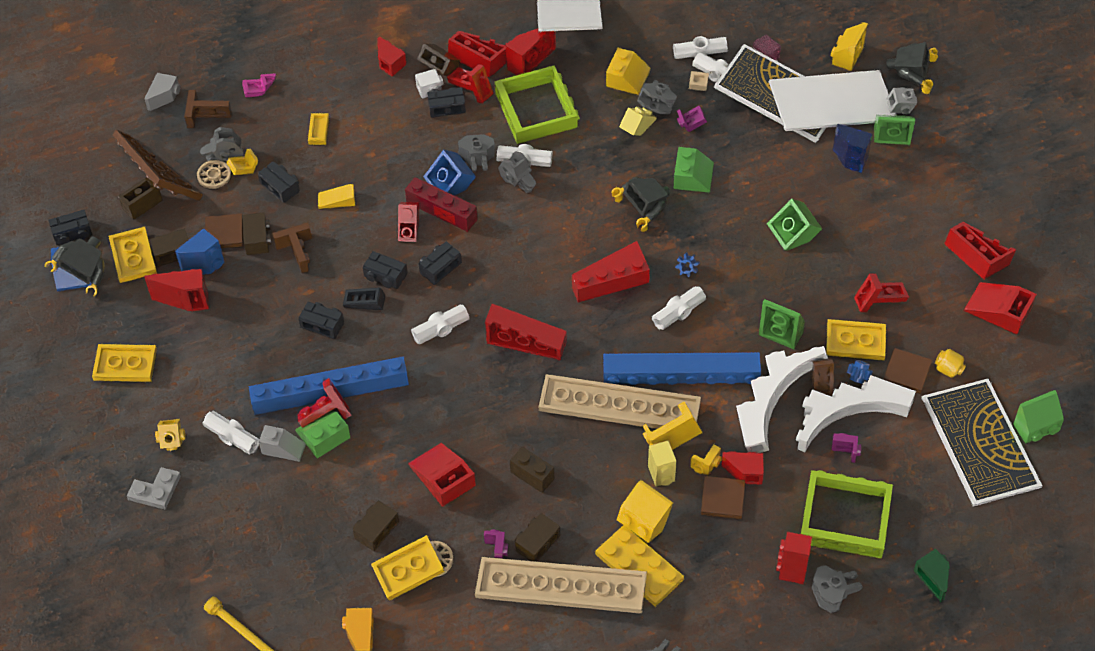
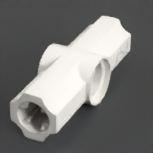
(700, 45)
(710, 66)
(534, 156)
(678, 308)
(440, 324)
(231, 432)

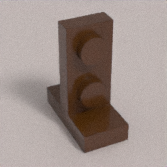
(204, 109)
(295, 237)
(823, 376)

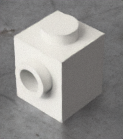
(428, 82)

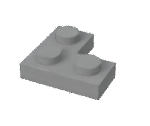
(155, 494)

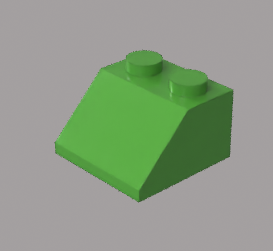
(893, 129)
(693, 170)
(794, 225)
(1039, 417)
(324, 433)

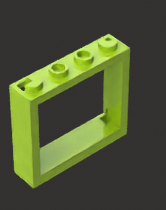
(529, 80)
(845, 542)

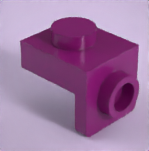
(692, 118)
(846, 443)
(498, 539)

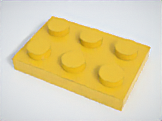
(132, 254)
(856, 339)
(124, 362)
(407, 568)

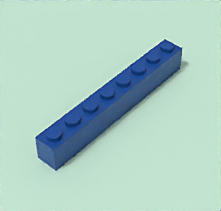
(681, 368)
(309, 388)

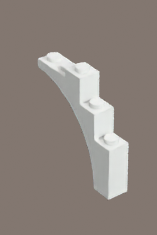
(767, 390)
(874, 396)

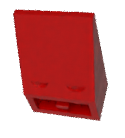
(179, 289)
(1001, 305)
(443, 473)

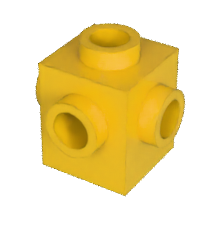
(170, 434)

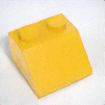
(849, 46)
(627, 72)
(645, 511)

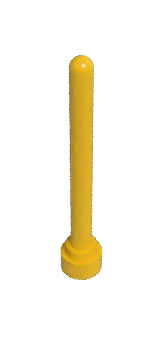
(215, 607)

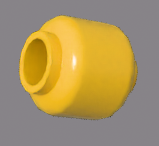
(950, 363)

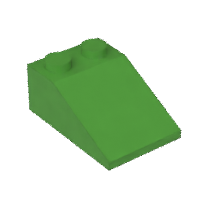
(781, 324)

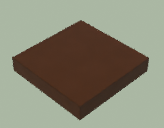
(226, 229)
(907, 370)
(723, 497)

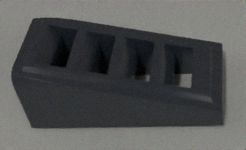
(375, 302)

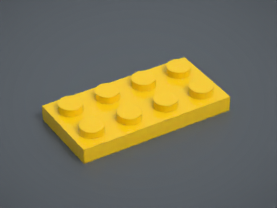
(629, 552)

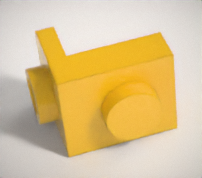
(243, 164)
(706, 465)

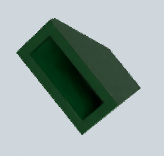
(934, 572)

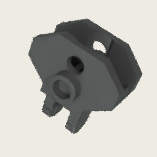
(657, 97)
(221, 147)
(476, 151)
(517, 172)
(831, 587)

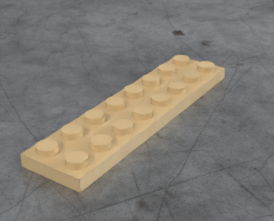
(613, 402)
(561, 585)

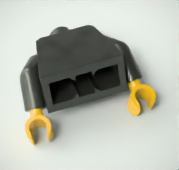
(913, 63)
(645, 196)
(81, 260)

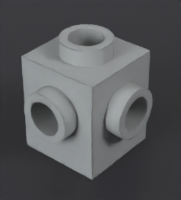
(901, 100)

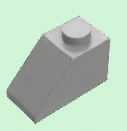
(162, 91)
(281, 444)

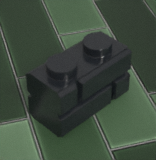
(446, 102)
(279, 181)
(70, 227)
(439, 262)
(384, 270)
(321, 319)

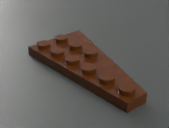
(156, 171)

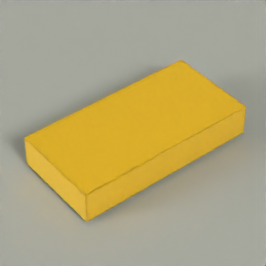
(318, 129)

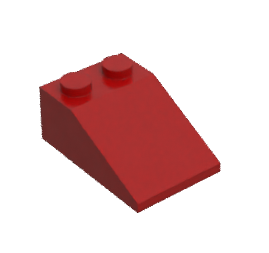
(529, 50)

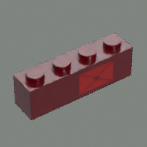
(442, 204)

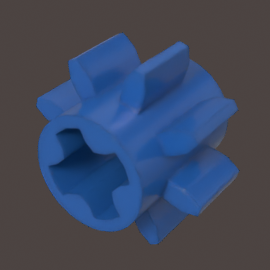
(691, 259)
(859, 371)

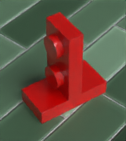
(472, 80)
(875, 292)
(324, 405)

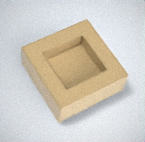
(698, 81)

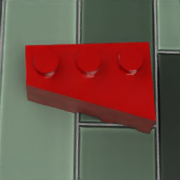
(475, 51)
(978, 251)
(794, 557)

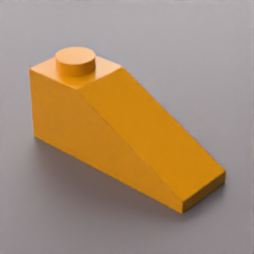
(359, 628)

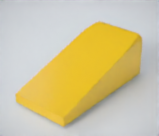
(337, 197)

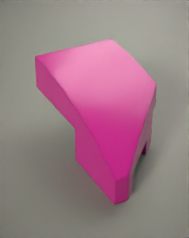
(258, 86)

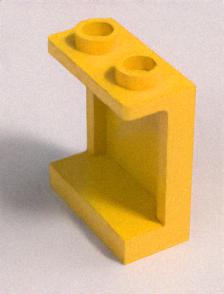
(676, 431)

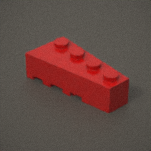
(612, 274)
(524, 333)

